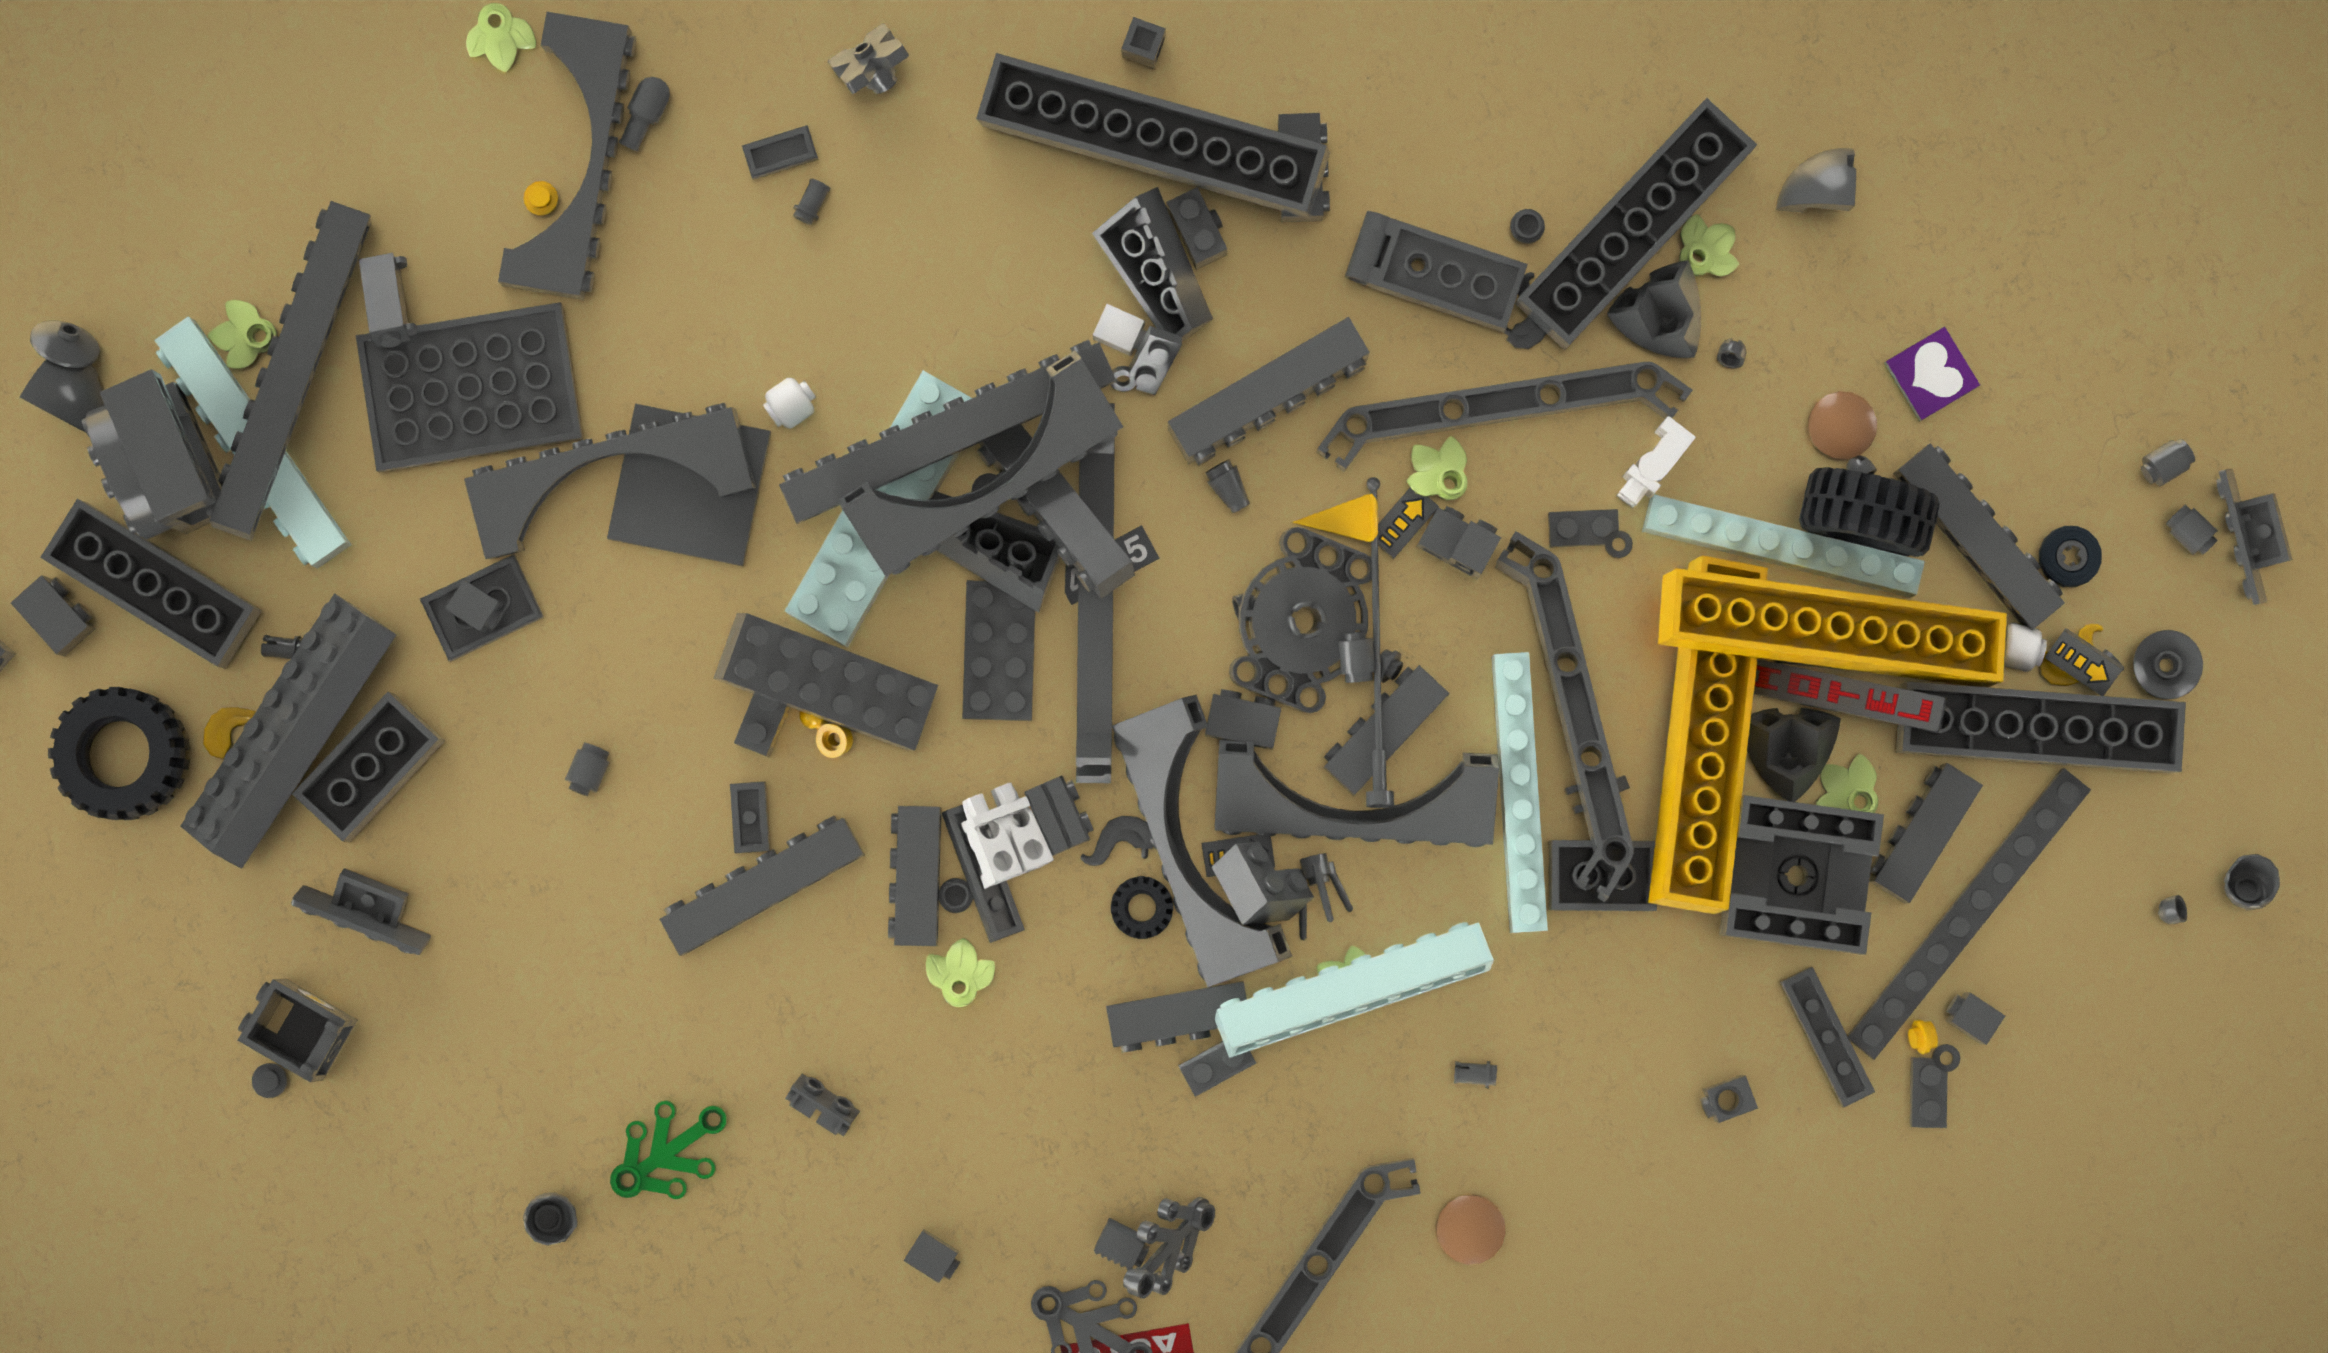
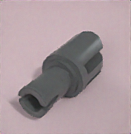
(645, 109)

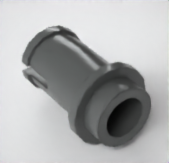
(811, 202)
(280, 647)
(1475, 1073)

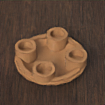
(1842, 425)
(1470, 1229)

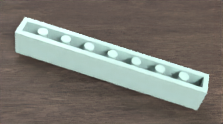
(223, 403)
(1783, 546)
(1519, 792)
(1353, 989)

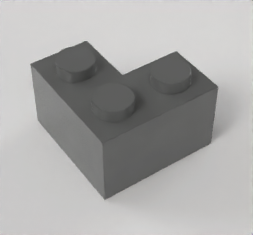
(1459, 543)
(1258, 889)

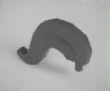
(1527, 333)
(1120, 829)

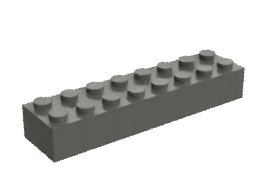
(1635, 224)
(2051, 728)
(287, 731)

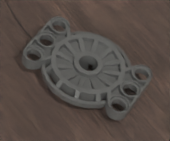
(1274, 629)

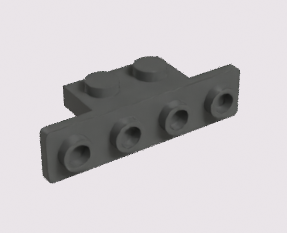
(2257, 532)
(366, 908)

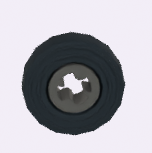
(2052, 559)

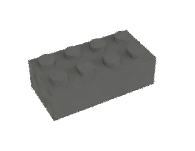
(368, 767)

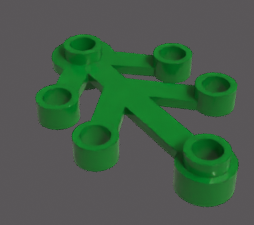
(663, 1154)

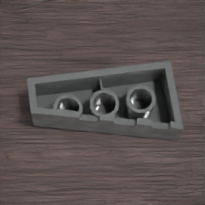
(1154, 264)
(1006, 555)

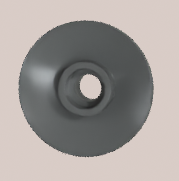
(64, 344)
(2184, 660)

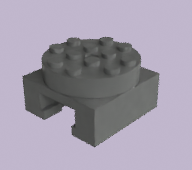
(153, 456)
(1836, 858)

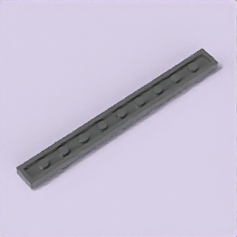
(1968, 913)

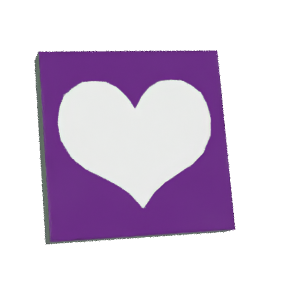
(1932, 373)

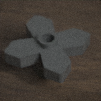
(870, 62)

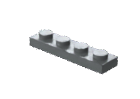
(993, 903)
(1827, 1037)

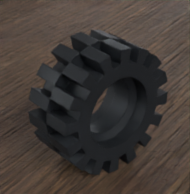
(1126, 892)

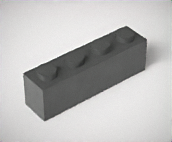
(1401, 716)
(1925, 833)
(916, 876)
(1169, 1016)

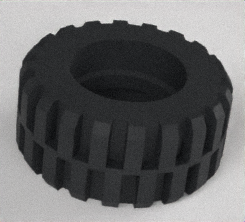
(1869, 511)
(74, 742)

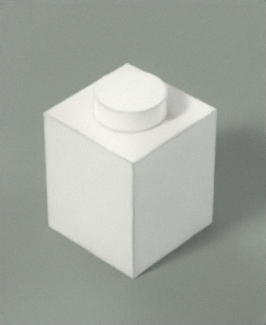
(1119, 330)

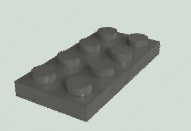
(997, 655)

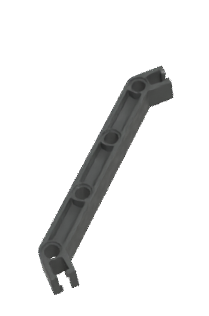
(1503, 404)
(1095, 631)
(1575, 708)
(1333, 1243)

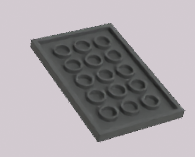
(471, 388)

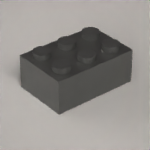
(1570, 858)

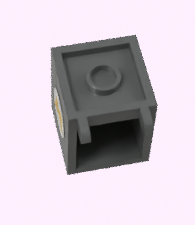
(308, 1036)

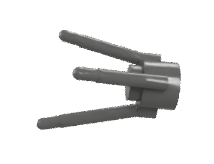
(1316, 871)

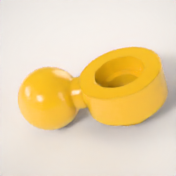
(825, 735)

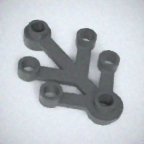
(1197, 1216)
(1083, 1323)

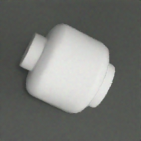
(789, 402)
(2023, 647)

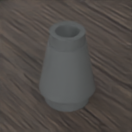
(1228, 485)

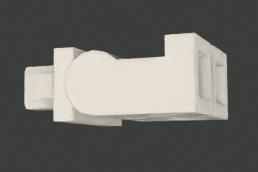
(1653, 466)
(1005, 837)

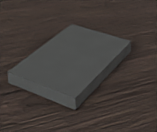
(502, 582)

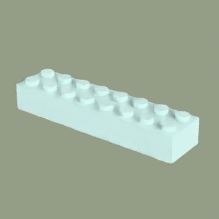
(844, 573)

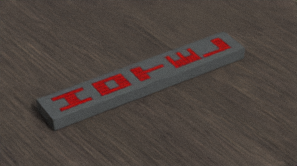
(1849, 696)

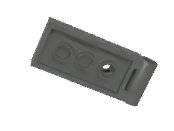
(1455, 274)

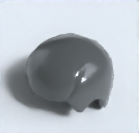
(2252, 882)
(550, 1218)

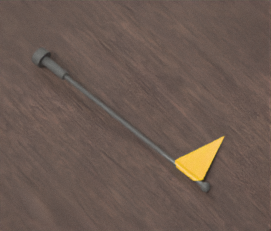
(1360, 521)

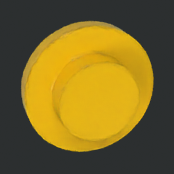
(541, 198)
(1922, 1036)

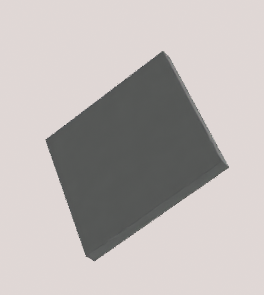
(679, 510)

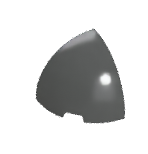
(1821, 182)
(1662, 313)
(64, 392)
(1791, 748)

